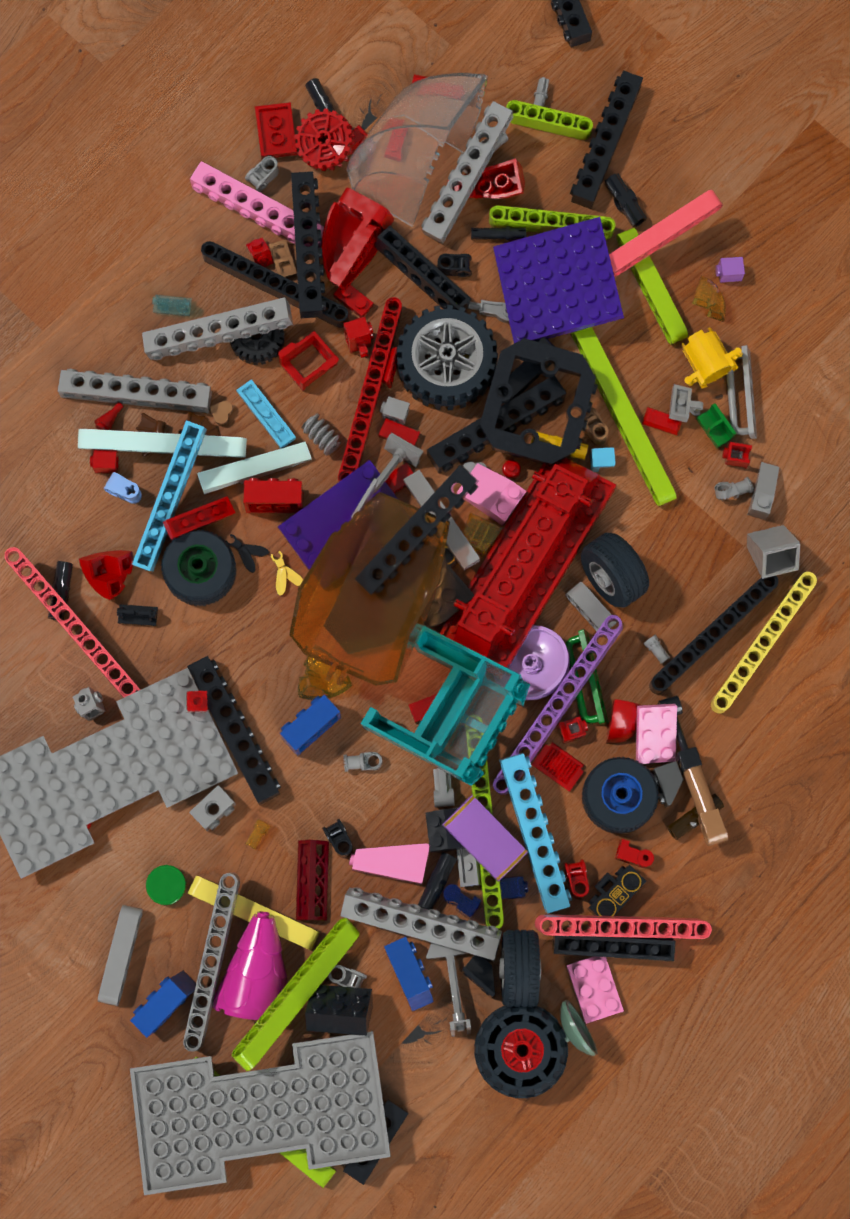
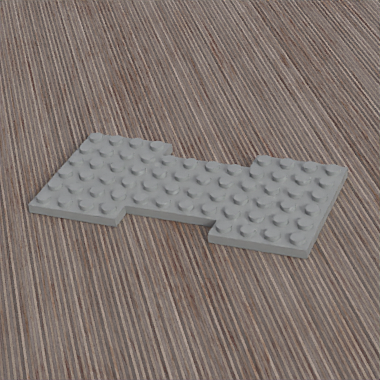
(154, 749)
(199, 1121)

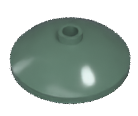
(576, 1030)

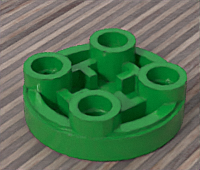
(166, 885)

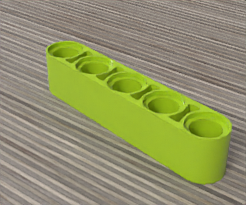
(556, 125)

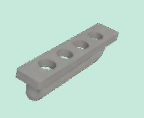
(751, 429)

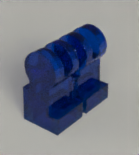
(464, 905)

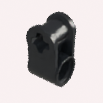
(455, 264)
(336, 836)

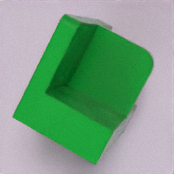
(716, 426)

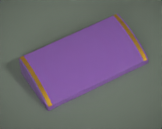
(485, 838)

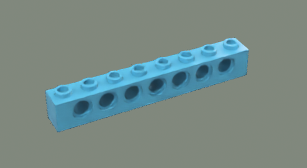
(169, 495)
(562, 897)

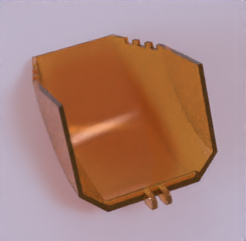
(346, 624)

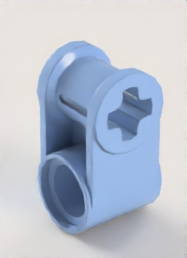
(120, 487)

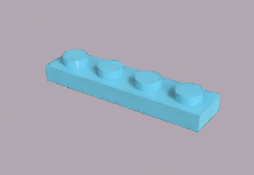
(266, 414)

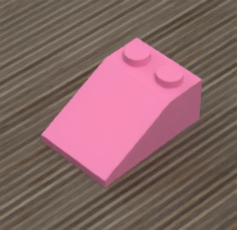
(495, 494)

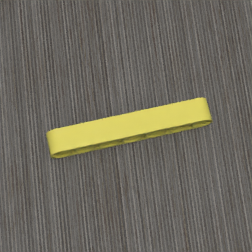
(245, 909)

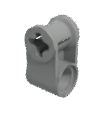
(260, 176)
(348, 977)

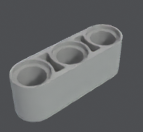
(588, 606)

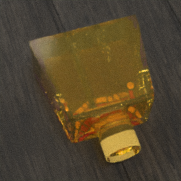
(481, 533)

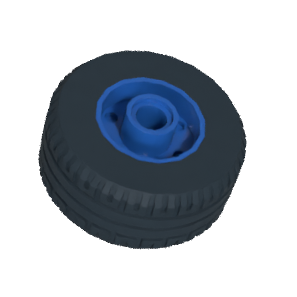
(633, 782)

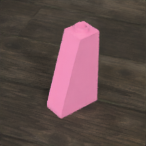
(393, 862)

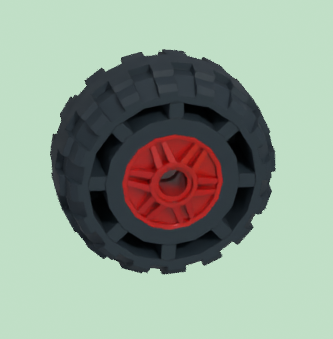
(498, 1057)

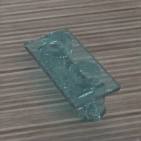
(171, 305)

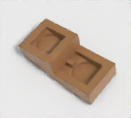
(282, 258)

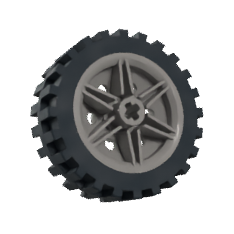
(447, 388)

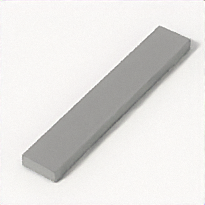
(455, 540)

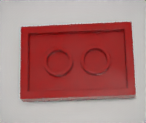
(276, 130)

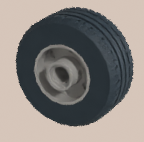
(615, 570)
(520, 968)

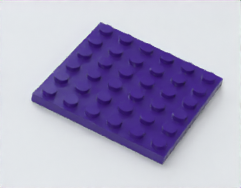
(558, 281)

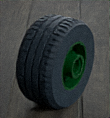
(203, 584)

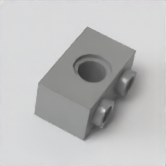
(215, 797)

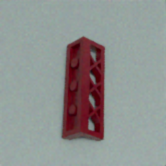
(308, 879)

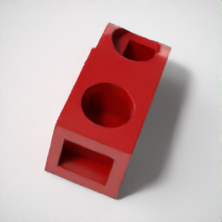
(633, 856)

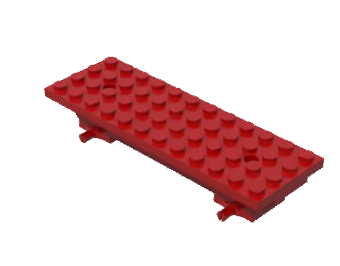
(529, 560)

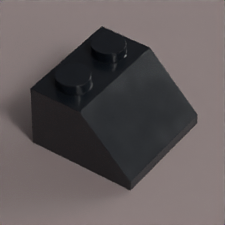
(439, 838)

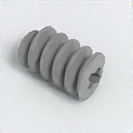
(321, 435)

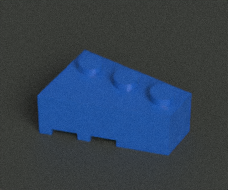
(410, 973)
(163, 1003)

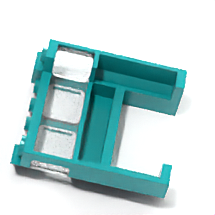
(463, 715)

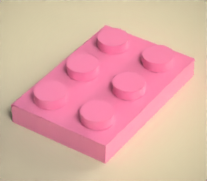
(656, 733)
(594, 988)

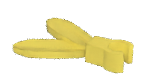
(283, 574)

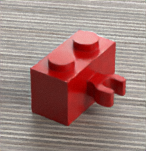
(358, 335)

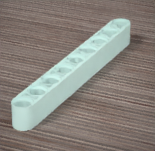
(157, 442)

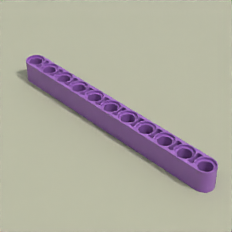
(578, 683)

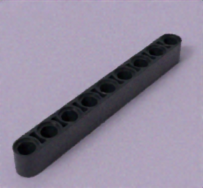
(269, 277)
(708, 640)

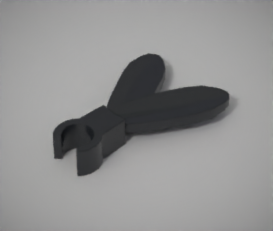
(246, 551)

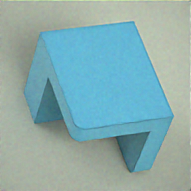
(602, 458)

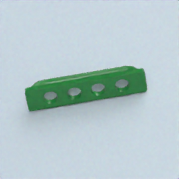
(601, 716)

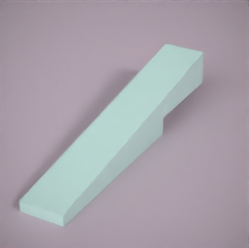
(253, 467)

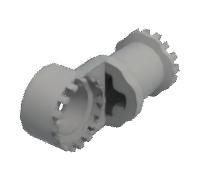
(733, 489)
(361, 761)

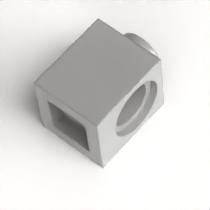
(395, 410)

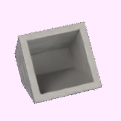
(774, 551)

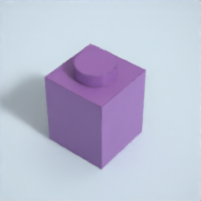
(730, 269)

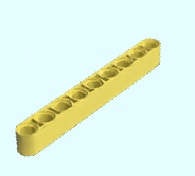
(771, 637)

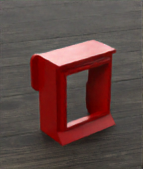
(293, 350)

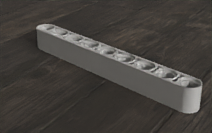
(207, 970)

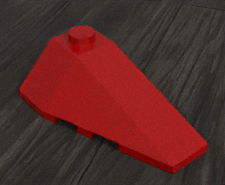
(499, 181)

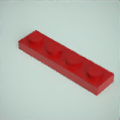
(199, 517)

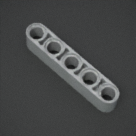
(120, 955)

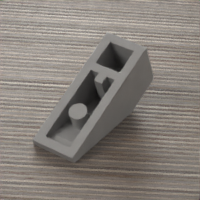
(764, 491)

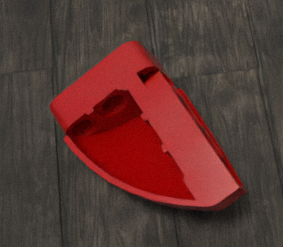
(352, 236)

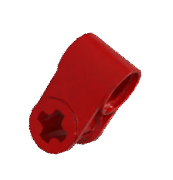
(577, 877)

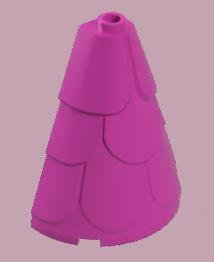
(254, 972)

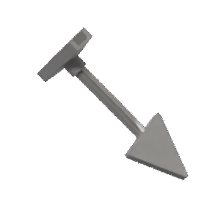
(401, 451)
(439, 951)

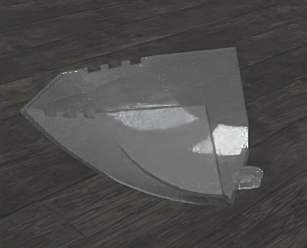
(400, 147)

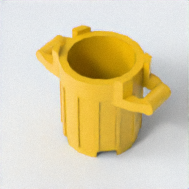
(708, 358)

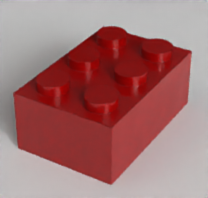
(273, 496)

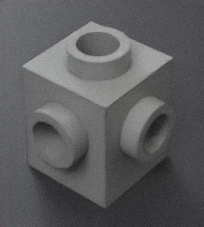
(89, 703)

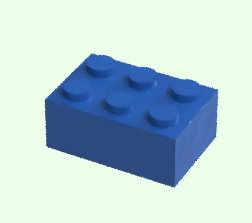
(310, 724)

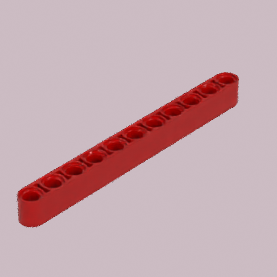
(371, 384)

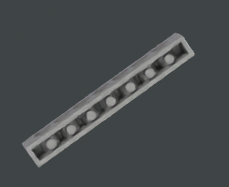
(440, 231)
(208, 325)
(68, 389)
(411, 927)

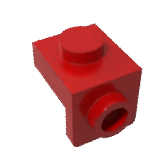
(260, 252)

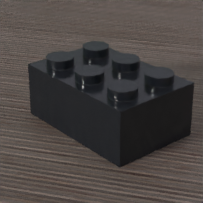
(339, 1010)

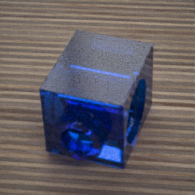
(513, 888)

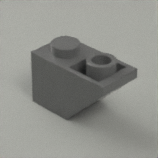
(668, 782)

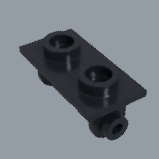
(137, 615)

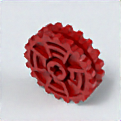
(314, 131)

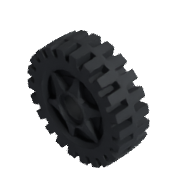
(259, 349)

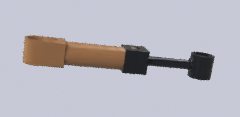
(690, 766)

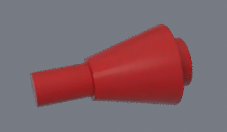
(107, 420)

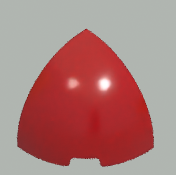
(107, 571)
(623, 721)

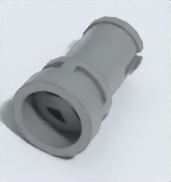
(657, 649)

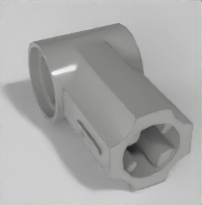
(443, 791)

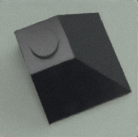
(480, 973)

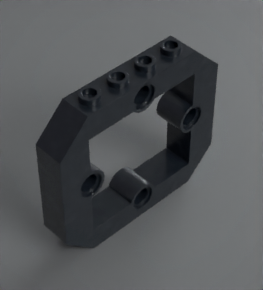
(563, 361)

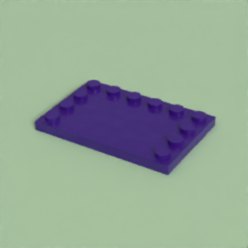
(313, 525)

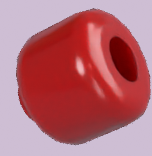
(511, 469)

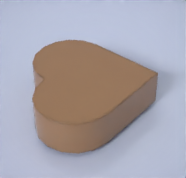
(221, 412)

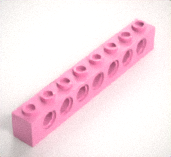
(205, 174)

